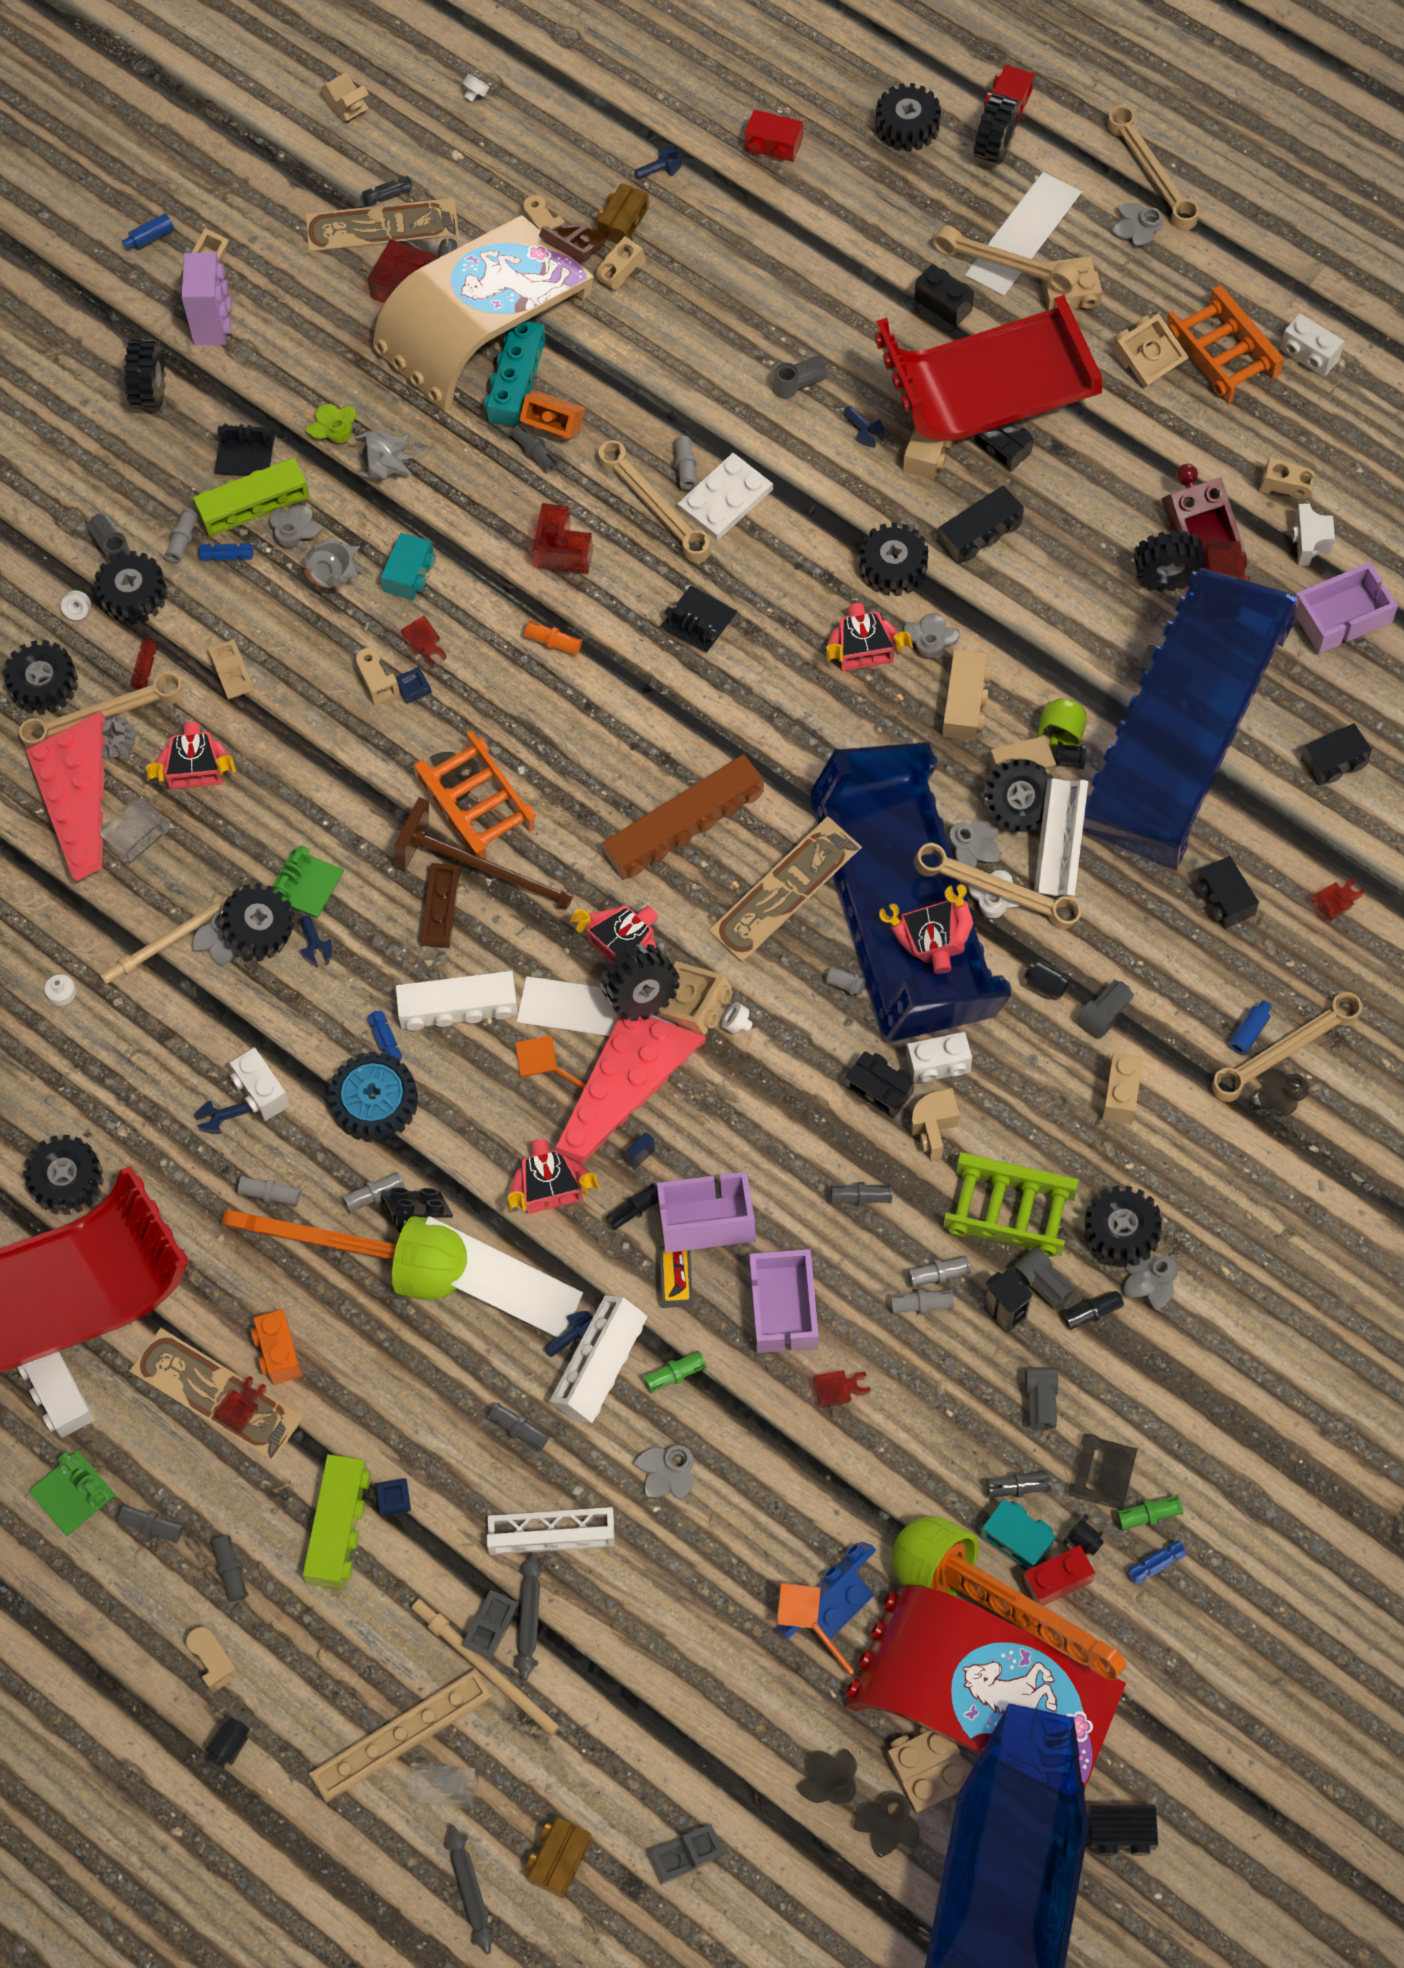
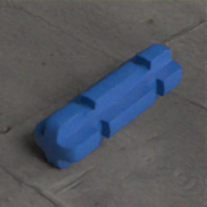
(225, 551)
(384, 1034)
(1156, 1562)

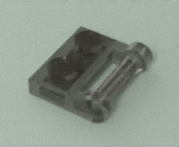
(1113, 1473)

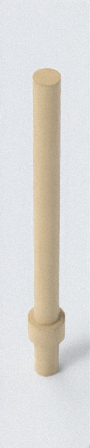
(128, 963)
(440, 1626)

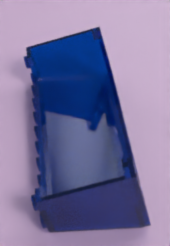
(1187, 714)
(889, 810)

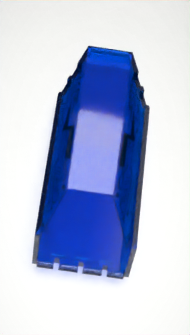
(1014, 1850)

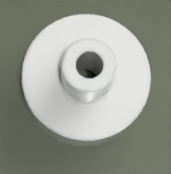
(475, 87)
(75, 605)
(60, 990)
(736, 1018)

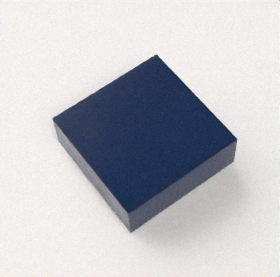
(413, 685)
(640, 1150)
(393, 1497)

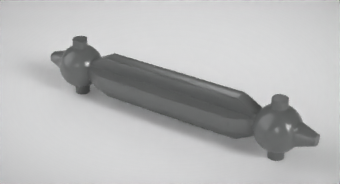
(529, 1616)
(470, 1890)

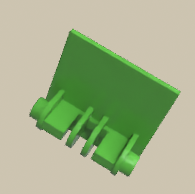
(306, 881)
(72, 1492)

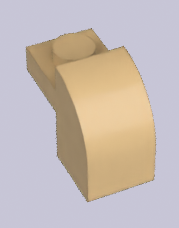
(345, 97)
(931, 1114)

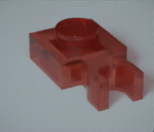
(422, 638)
(1336, 900)
(835, 1389)
(239, 1408)

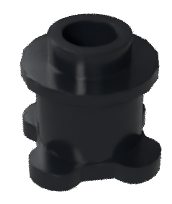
(1086, 1536)

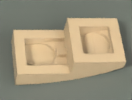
(231, 669)

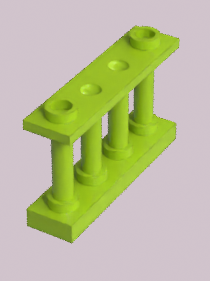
(1002, 1176)

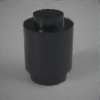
(1046, 979)
(227, 1742)

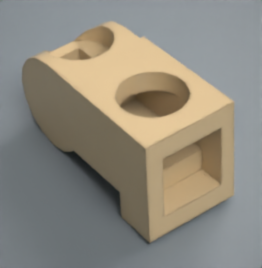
(538, 214)
(620, 263)
(1287, 479)
(376, 682)
(207, 1649)

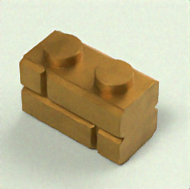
(623, 213)
(558, 1857)

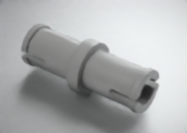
(685, 462)
(181, 536)
(269, 1191)
(372, 1192)
(939, 1271)
(922, 1301)

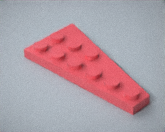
(72, 786)
(625, 1076)

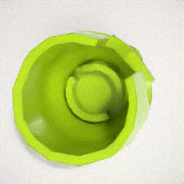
(1066, 715)

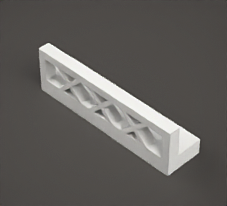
(1060, 837)
(551, 1538)

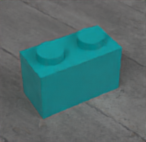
(408, 566)
(1018, 1534)

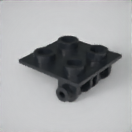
(244, 449)
(698, 618)
(424, 1203)

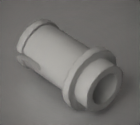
(846, 981)

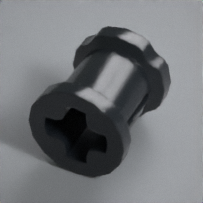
(1070, 755)

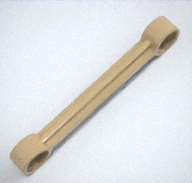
(1153, 167)
(1061, 277)
(654, 501)
(108, 708)
(997, 886)
(1287, 1046)

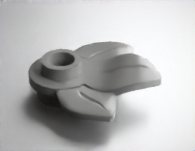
(1138, 223)
(294, 525)
(931, 635)
(978, 845)
(208, 939)
(1148, 1281)
(664, 1475)

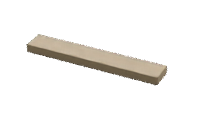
(400, 1735)

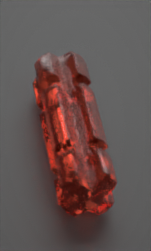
(144, 664)

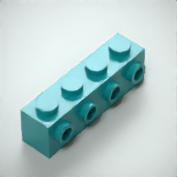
(515, 373)

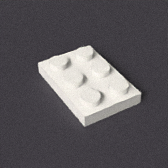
(725, 496)

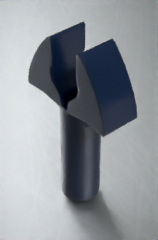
(662, 163)
(865, 427)
(314, 942)
(219, 1116)
(574, 1332)

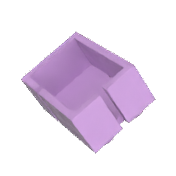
(206, 298)
(1345, 607)
(698, 1220)
(783, 1300)

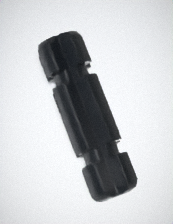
(387, 190)

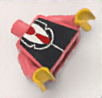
(865, 640)
(191, 760)
(616, 929)
(934, 931)
(548, 1180)

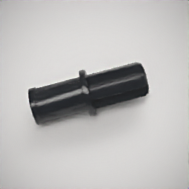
(633, 1207)
(1093, 1309)

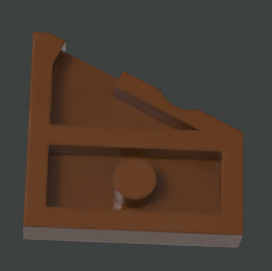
(575, 240)

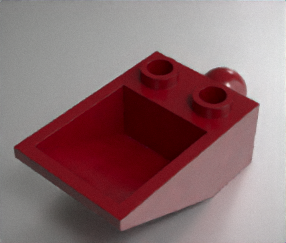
(1207, 516)

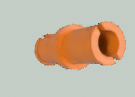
(553, 638)

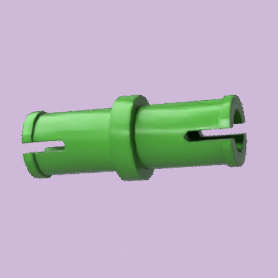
(674, 1372)
(1150, 1512)

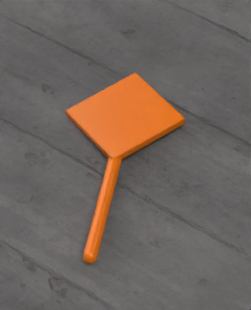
(539, 1057)
(800, 1608)

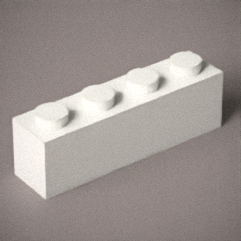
(456, 1000)
(598, 1359)
(58, 1394)

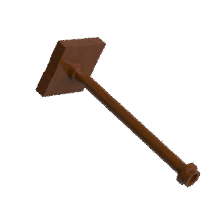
(414, 835)

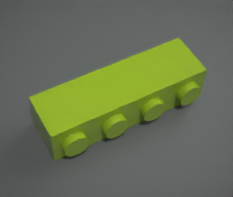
(251, 496)
(336, 1521)

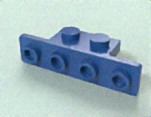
(840, 1593)

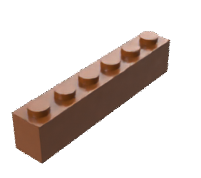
(683, 817)

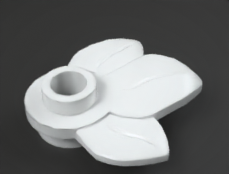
(991, 904)

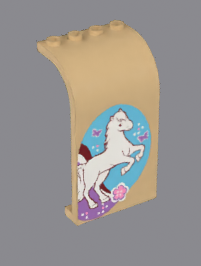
(469, 298)

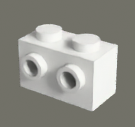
(1312, 345)
(939, 1058)
(259, 1084)

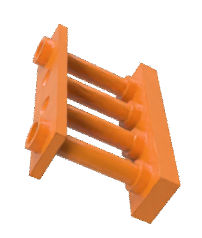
(1235, 323)
(461, 820)

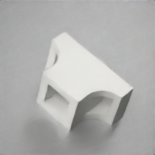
(1312, 534)

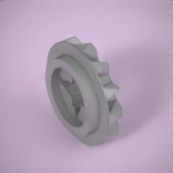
(120, 744)

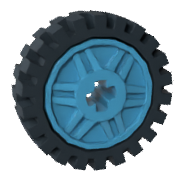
(378, 1117)

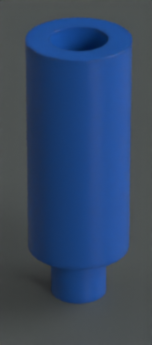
(148, 232)
(1250, 1028)

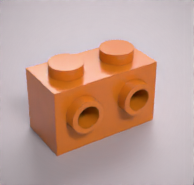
(552, 414)
(278, 1347)

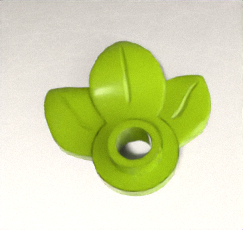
(332, 423)

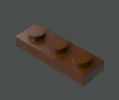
(440, 905)

